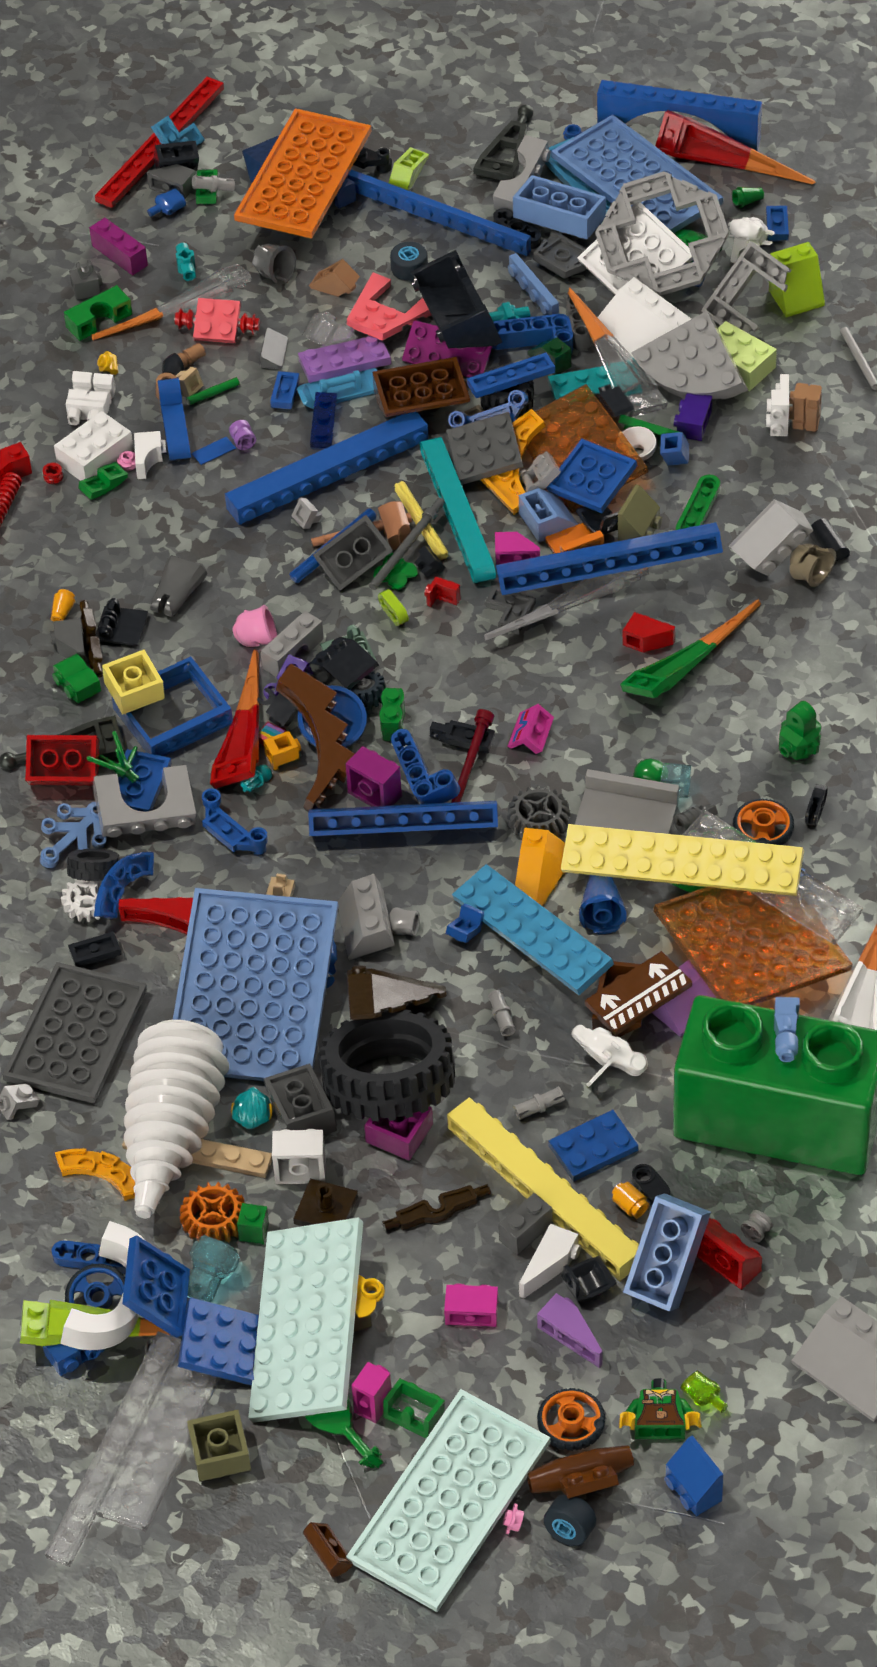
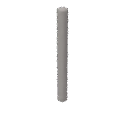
(859, 357)

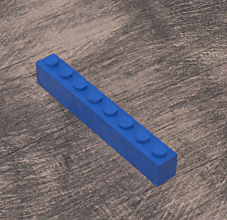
(403, 818)

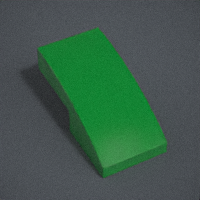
(205, 196)
(106, 479)

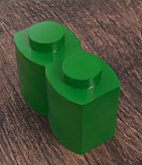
(76, 678)
(392, 712)

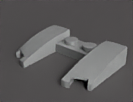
(751, 260)

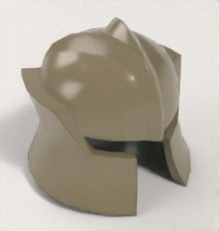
(812, 563)

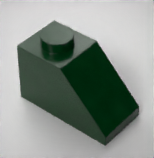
(557, 351)

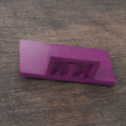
(425, 346)

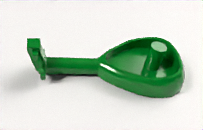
(341, 1424)

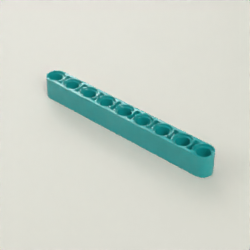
(457, 510)

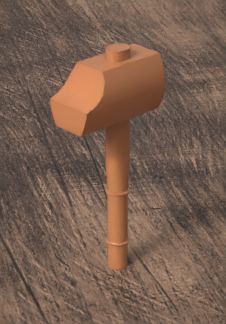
(392, 520)

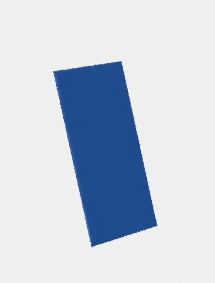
(213, 450)

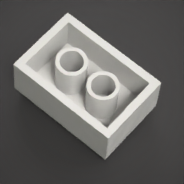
(93, 446)

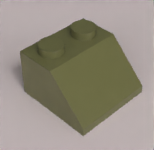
(638, 515)

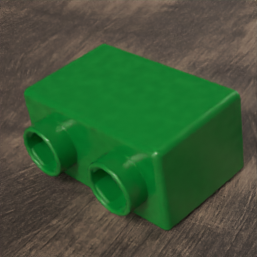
(747, 1100)

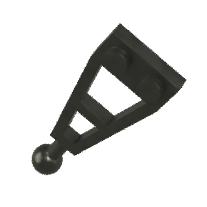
(499, 168)
(103, 728)

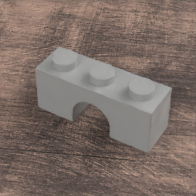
(303, 632)

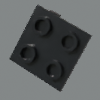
(121, 624)

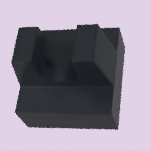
(431, 561)

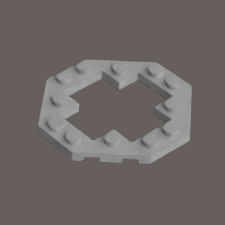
(684, 196)

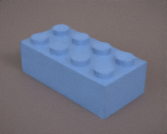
(559, 207)
(667, 1252)

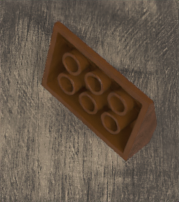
(420, 387)

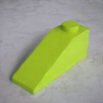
(408, 168)

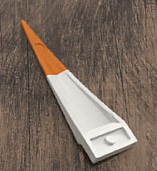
(859, 997)

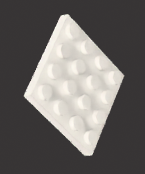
(643, 239)

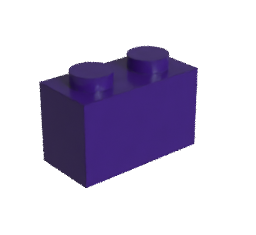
(693, 415)

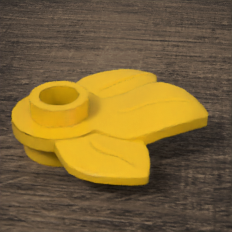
(367, 1301)

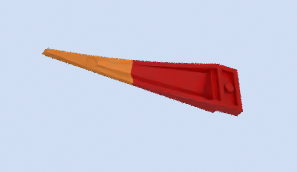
(692, 140)
(241, 746)

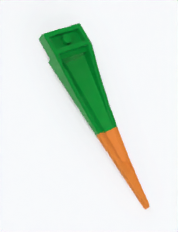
(667, 672)

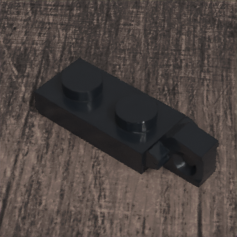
(460, 734)

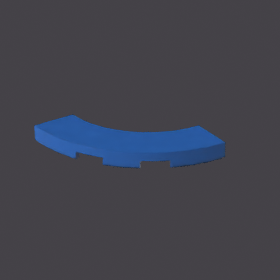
(118, 878)

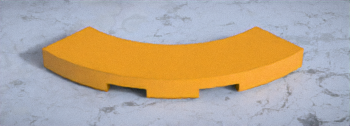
(97, 1164)

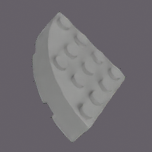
(692, 361)

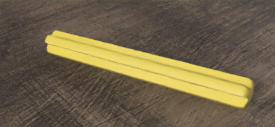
(416, 513)

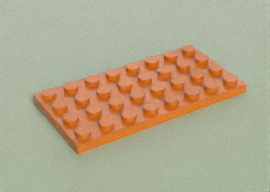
(303, 173)

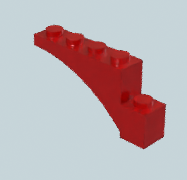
(165, 912)

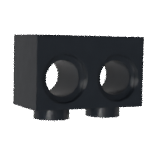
(177, 153)

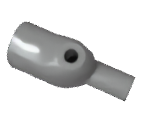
(404, 921)

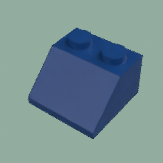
(694, 1477)

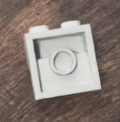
(779, 408)

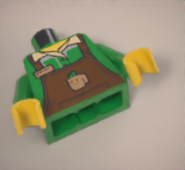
(659, 1413)

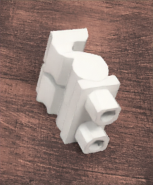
(89, 396)

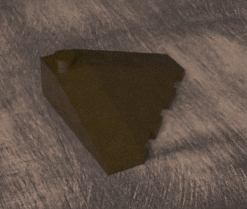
(376, 991)

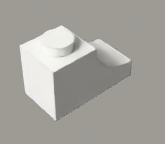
(148, 451)

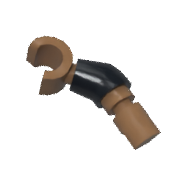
(177, 362)

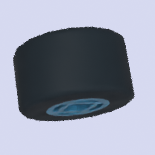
(406, 258)
(570, 1520)

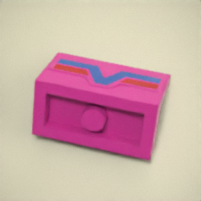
(532, 728)

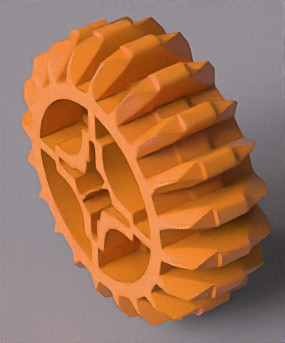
(213, 1204)

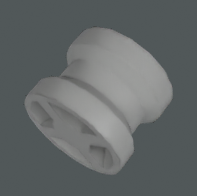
(756, 1226)

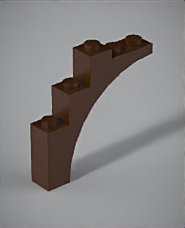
(316, 704)

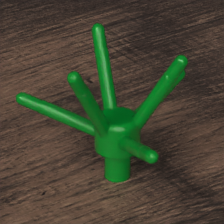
(123, 767)

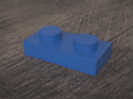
(778, 222)
(284, 390)

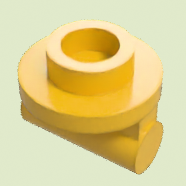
(108, 363)

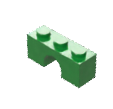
(110, 303)

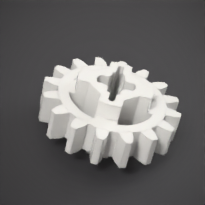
(84, 899)

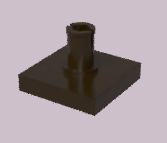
(324, 1203)

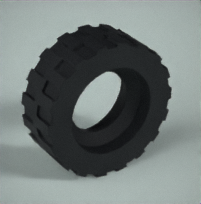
(90, 863)

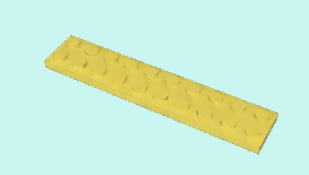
(682, 859)

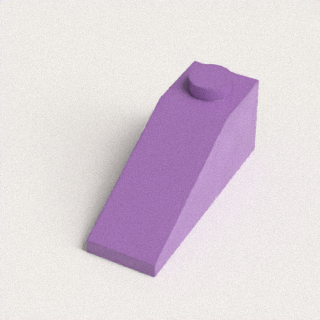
(566, 1325)

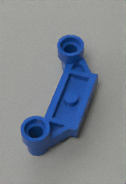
(513, 407)
(228, 830)

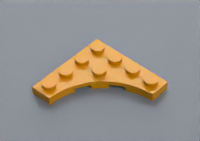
(507, 484)

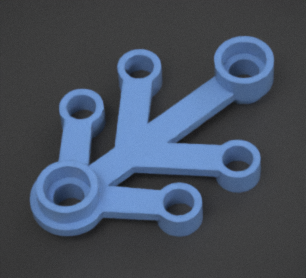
(74, 830)

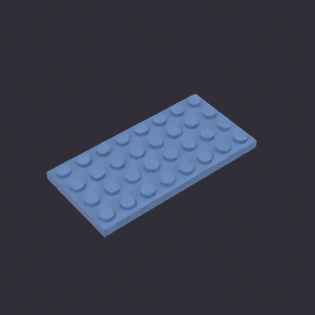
(616, 155)

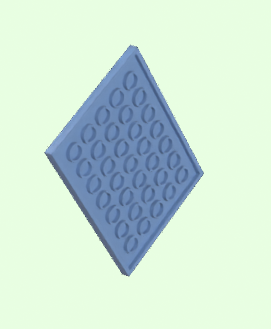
(257, 977)

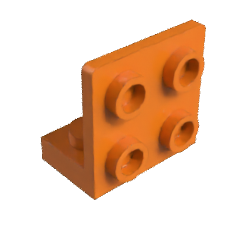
(574, 538)

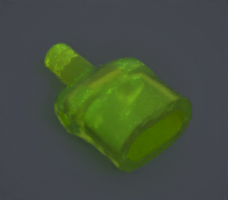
(703, 1391)

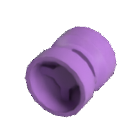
(242, 434)

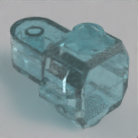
(211, 1263)

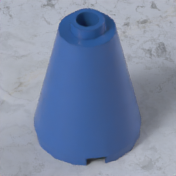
(602, 906)

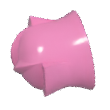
(254, 627)

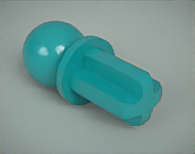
(262, 774)

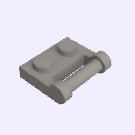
(544, 468)

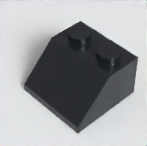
(342, 663)

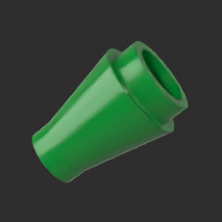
(746, 195)

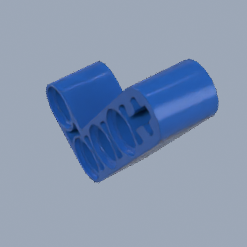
(533, 331)
(174, 419)
(426, 788)

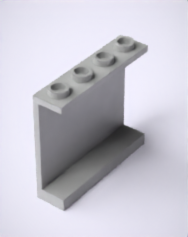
(627, 803)

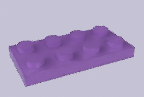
(343, 358)

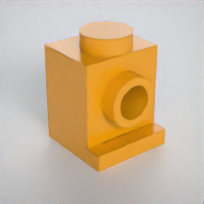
(281, 749)

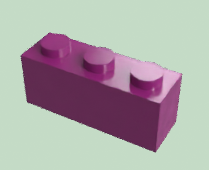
(118, 246)

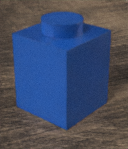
(674, 448)

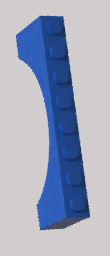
(733, 116)

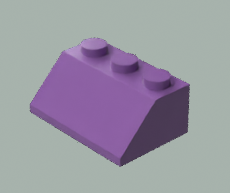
(676, 1011)

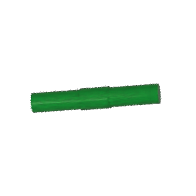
(212, 391)

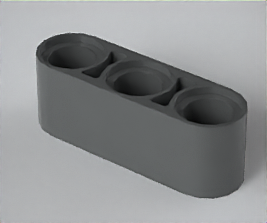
(581, 336)

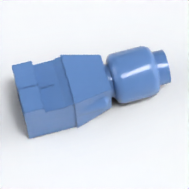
(785, 1026)

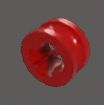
(52, 473)

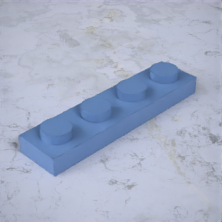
(533, 286)

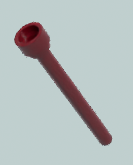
(483, 719)

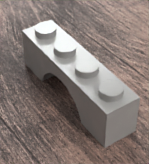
(532, 156)

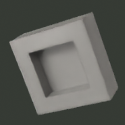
(306, 513)

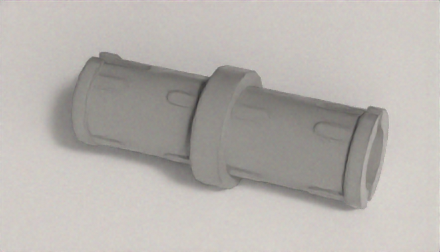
(213, 183)
(501, 1013)
(539, 1103)

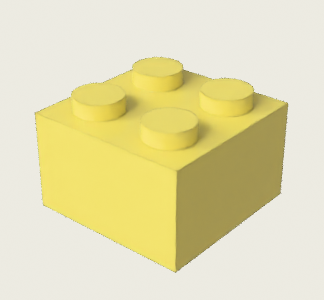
(133, 681)

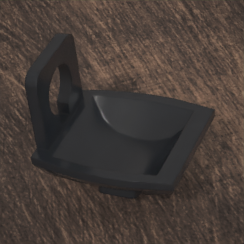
(596, 521)
(588, 1278)

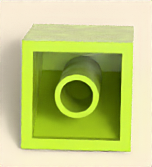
(803, 281)

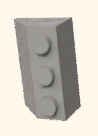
(771, 537)
(365, 917)

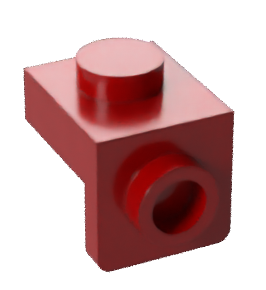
(443, 590)

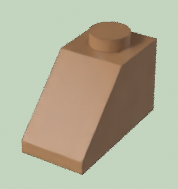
(335, 279)

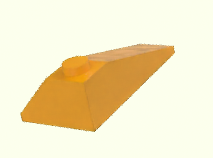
(539, 864)

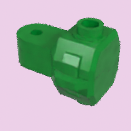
(800, 732)

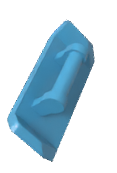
(346, 386)

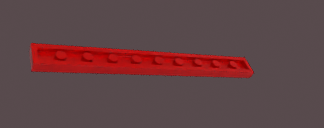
(143, 158)

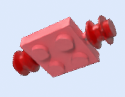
(217, 320)

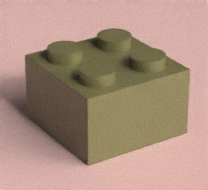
(218, 1445)

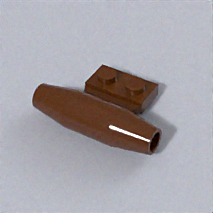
(582, 1471)

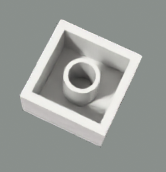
(298, 1156)

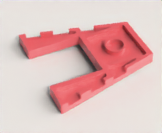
(379, 319)

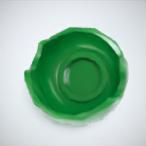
(649, 769)

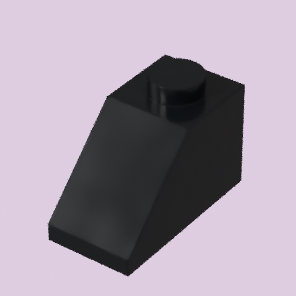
(614, 400)

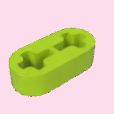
(393, 607)

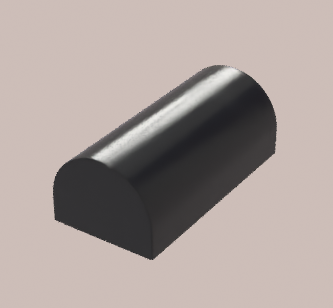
(827, 537)

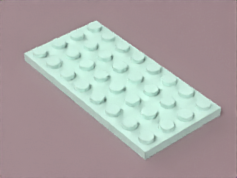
(306, 1320)
(448, 1500)

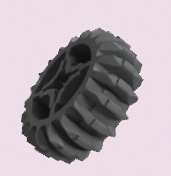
(537, 808)

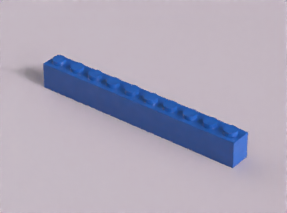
(326, 467)
(609, 558)

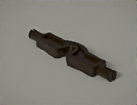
(91, 642)
(424, 1213)

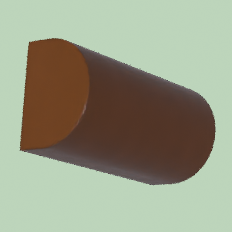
(327, 1548)

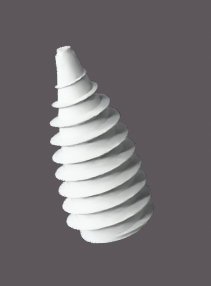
(170, 1104)

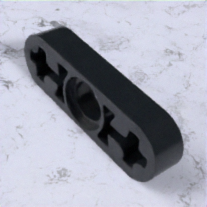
(505, 218)

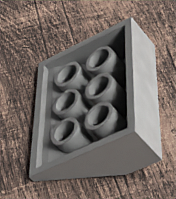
(844, 1356)

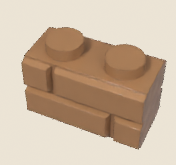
(806, 407)

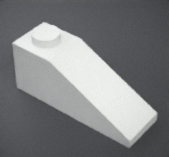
(554, 1251)

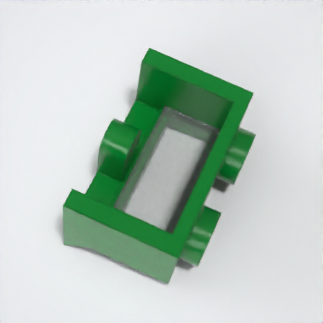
(413, 1408)

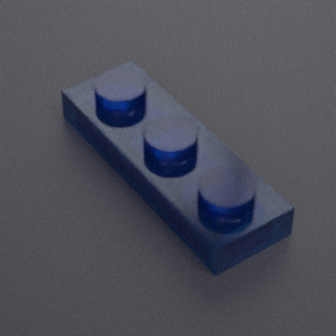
(323, 420)

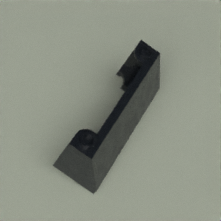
(455, 303)

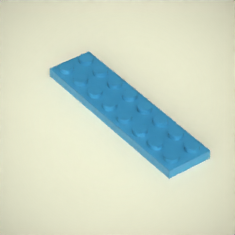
(534, 930)

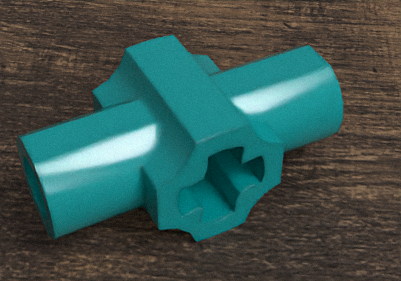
(185, 261)
(508, 311)

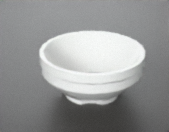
(641, 438)

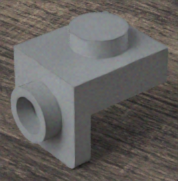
(15, 1098)

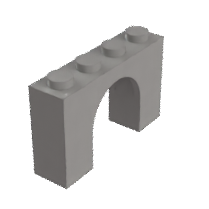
(119, 818)

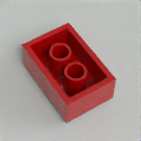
(61, 759)

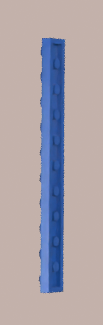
(441, 213)

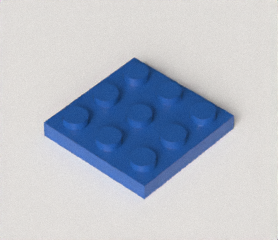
(592, 475)
(156, 1286)
(219, 1341)

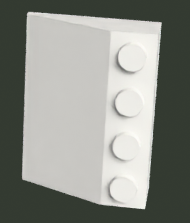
(639, 315)

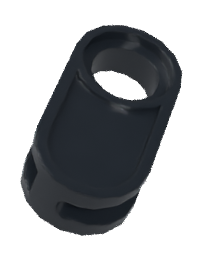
(816, 805)
(652, 1187)

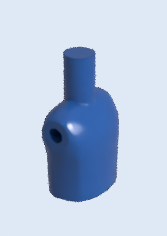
(167, 203)

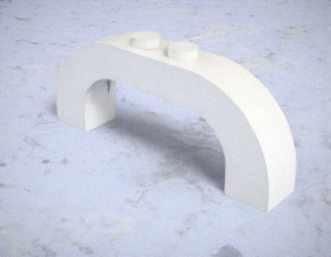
(104, 1330)

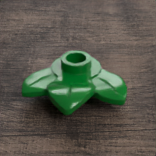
(398, 576)

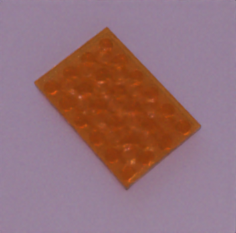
(576, 418)

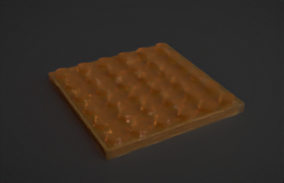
(748, 946)

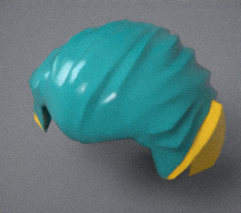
(251, 1108)

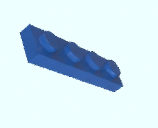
(511, 375)

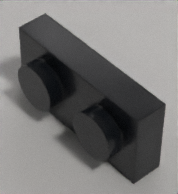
(94, 949)

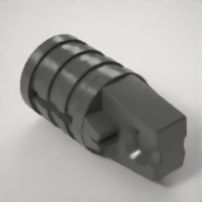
(685, 819)

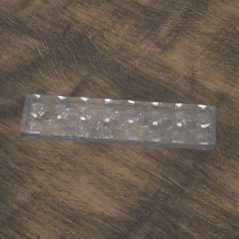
(816, 903)
(157, 1448)

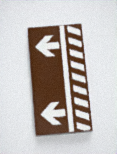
(638, 993)

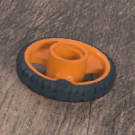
(765, 820)
(571, 1409)

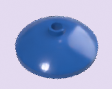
(348, 709)

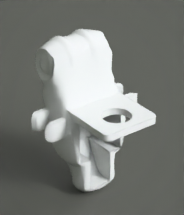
(747, 230)
(609, 1051)

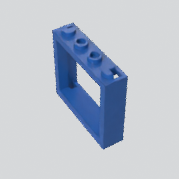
(191, 730)

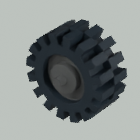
(370, 689)

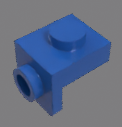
(467, 924)

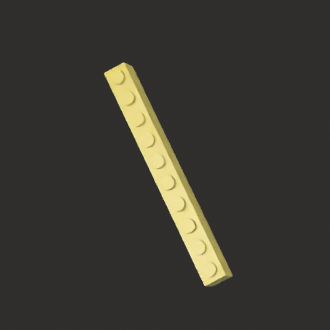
(530, 1175)

